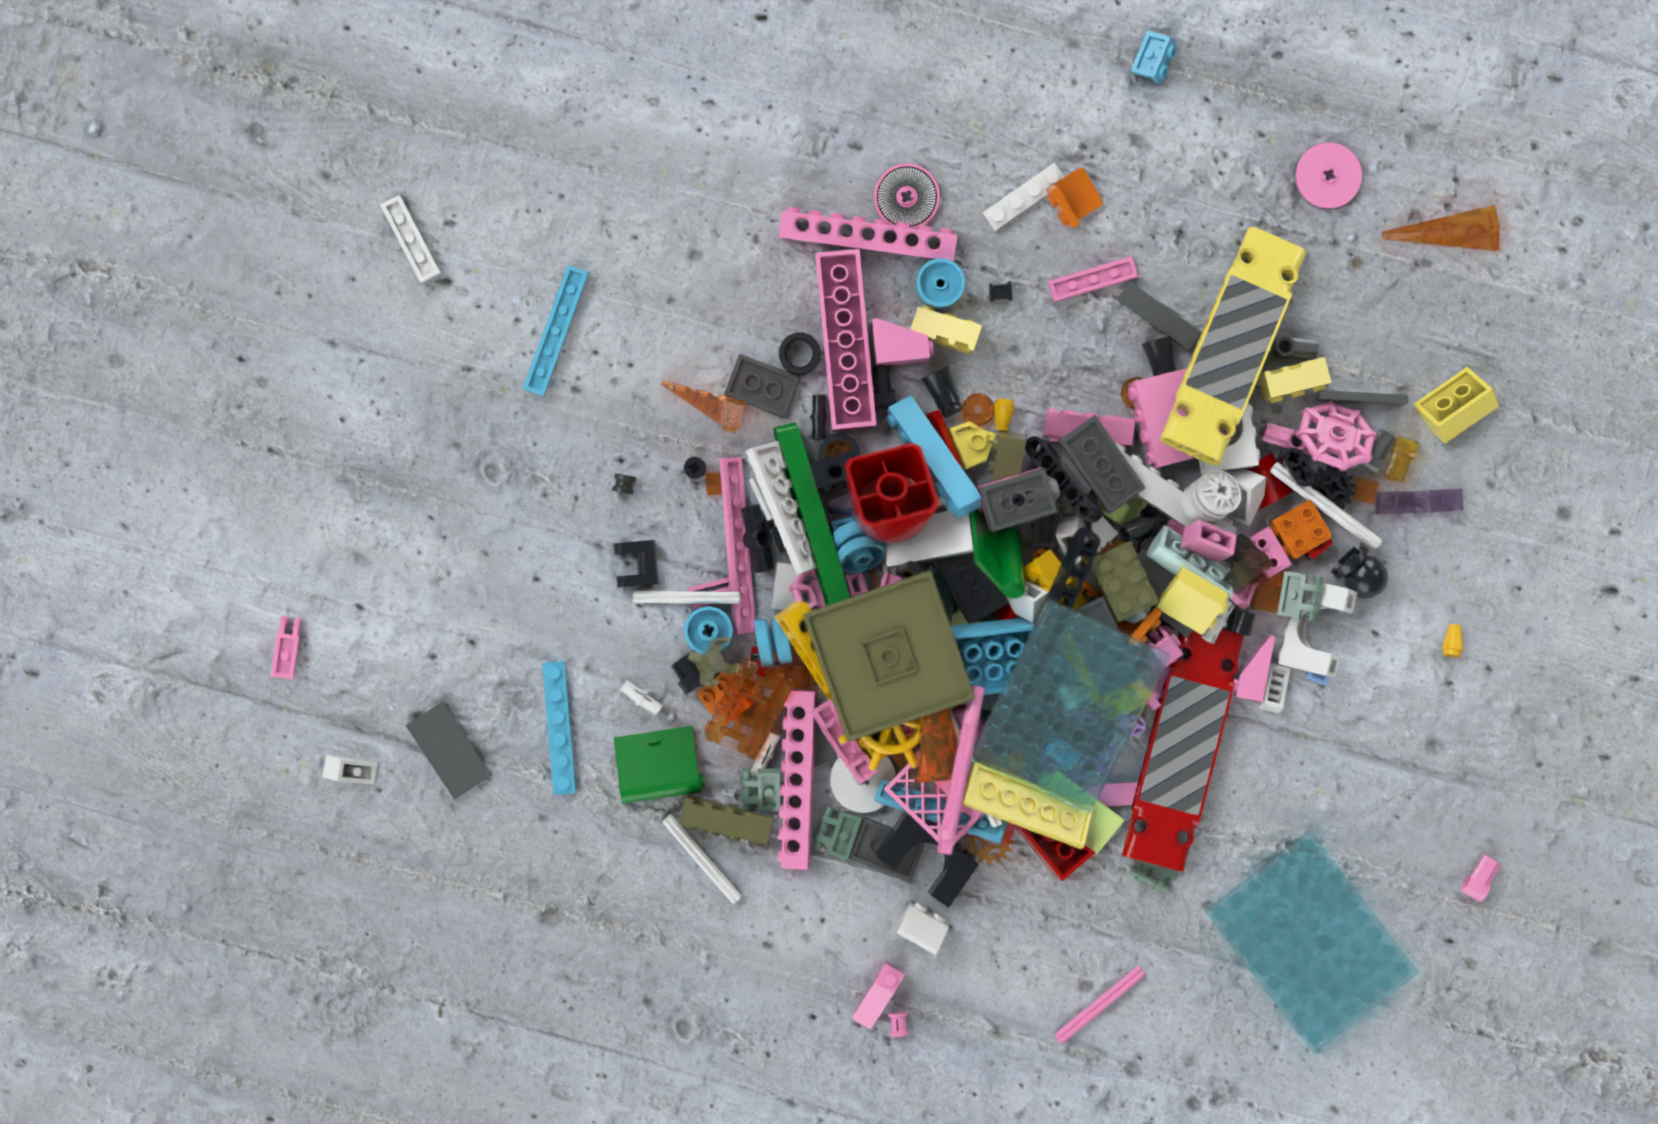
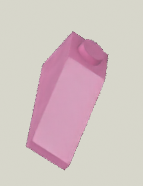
(1253, 675)
(878, 994)

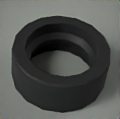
(799, 336)

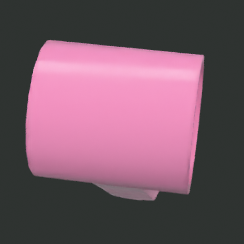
(1478, 883)

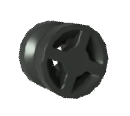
(624, 484)

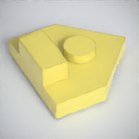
(971, 444)

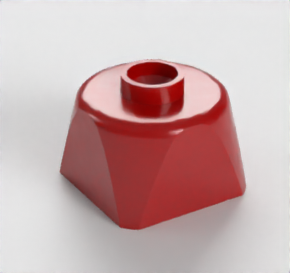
(891, 493)

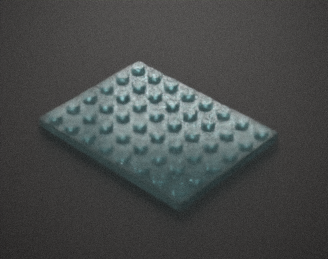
(1069, 706)
(1311, 942)

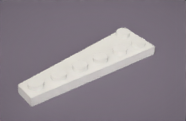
(768, 467)

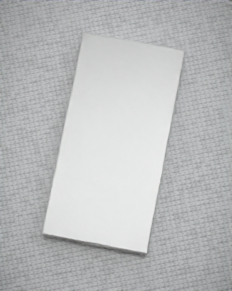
(940, 538)

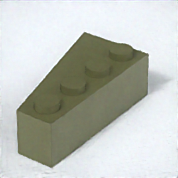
(1008, 456)

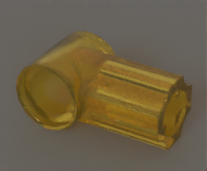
(1402, 453)

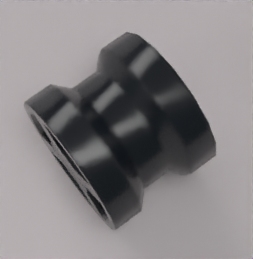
(698, 468)

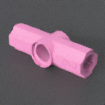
(1282, 437)

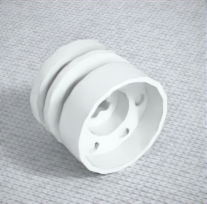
(1211, 497)

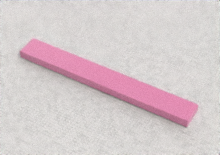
(737, 553)

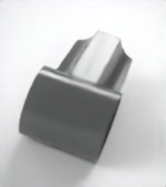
(1296, 348)
(1379, 451)

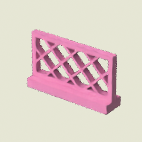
(944, 785)

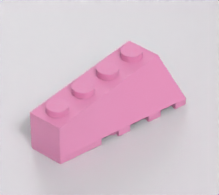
(1063, 422)

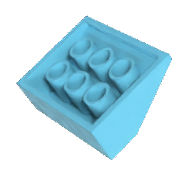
(991, 650)

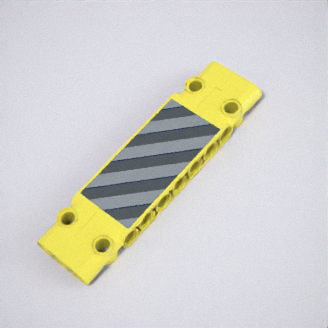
(1233, 346)

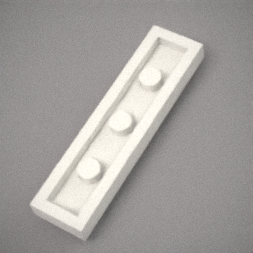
(1022, 197)
(410, 239)

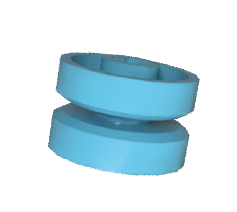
(937, 271)
(856, 549)
(700, 620)
(772, 641)

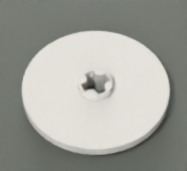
(855, 796)

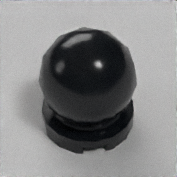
(1362, 572)

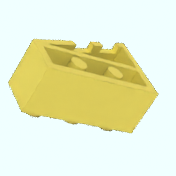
(946, 329)
(1294, 380)

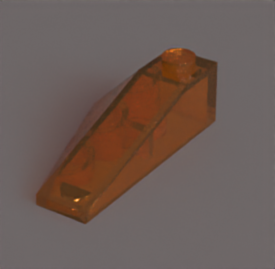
(721, 409)

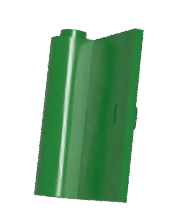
(999, 556)
(659, 768)

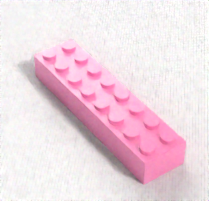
(845, 340)

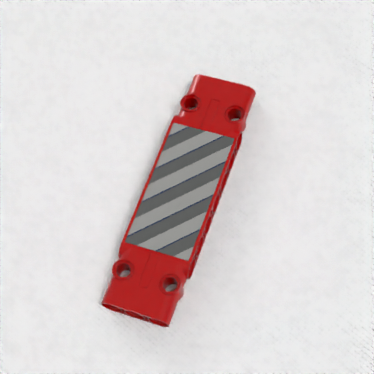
(1182, 750)

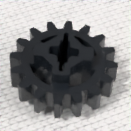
(1334, 478)

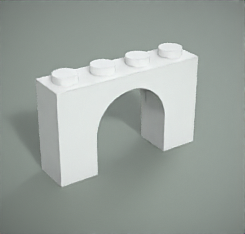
(1242, 451)
(1296, 650)

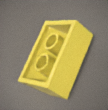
(1456, 404)

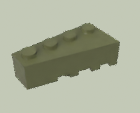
(726, 820)

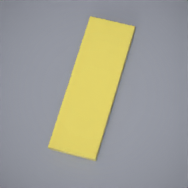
(1025, 806)

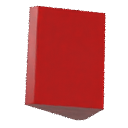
(1274, 487)

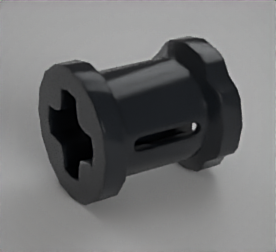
(1000, 291)

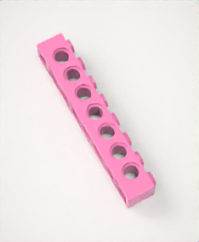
(789, 230)
(801, 858)

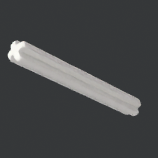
(687, 597)
(702, 859)

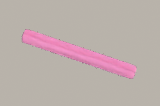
(1099, 1004)

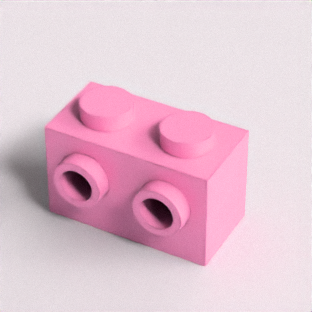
(1208, 541)
(1268, 543)
(1165, 640)

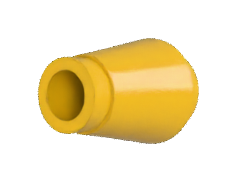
(1003, 413)
(1453, 641)

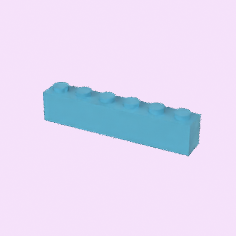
(945, 472)

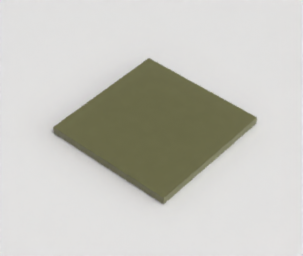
(889, 656)

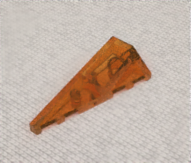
(1468, 229)
(937, 747)

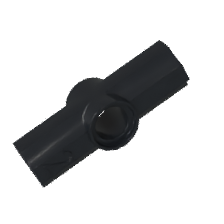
(757, 538)

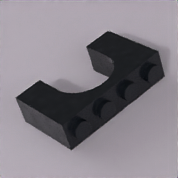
(957, 866)

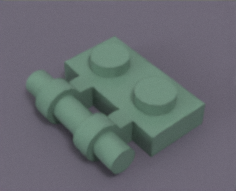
(1293, 596)
(768, 789)
(843, 835)
(1157, 883)

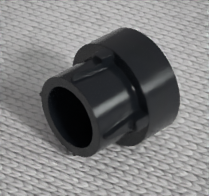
(687, 673)

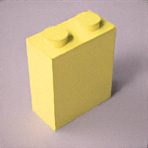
(1193, 601)

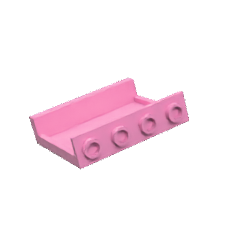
(1152, 403)

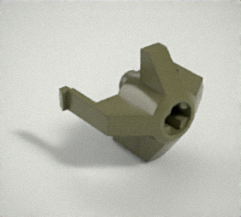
(712, 662)

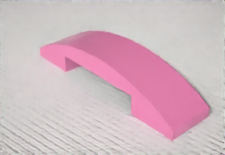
(850, 753)

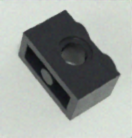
(821, 471)

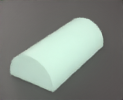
(1168, 553)

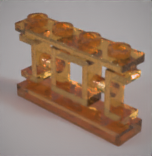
(764, 715)

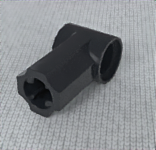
(883, 388)
(1146, 524)

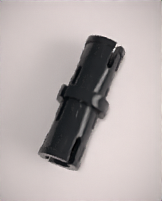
(818, 417)

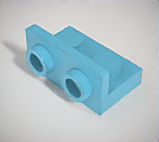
(1154, 56)

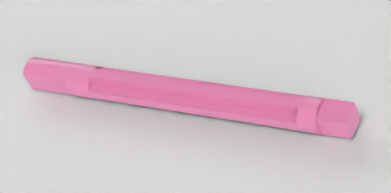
(960, 772)

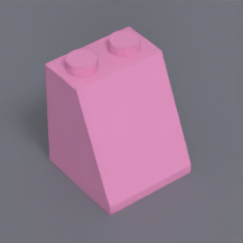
(899, 345)

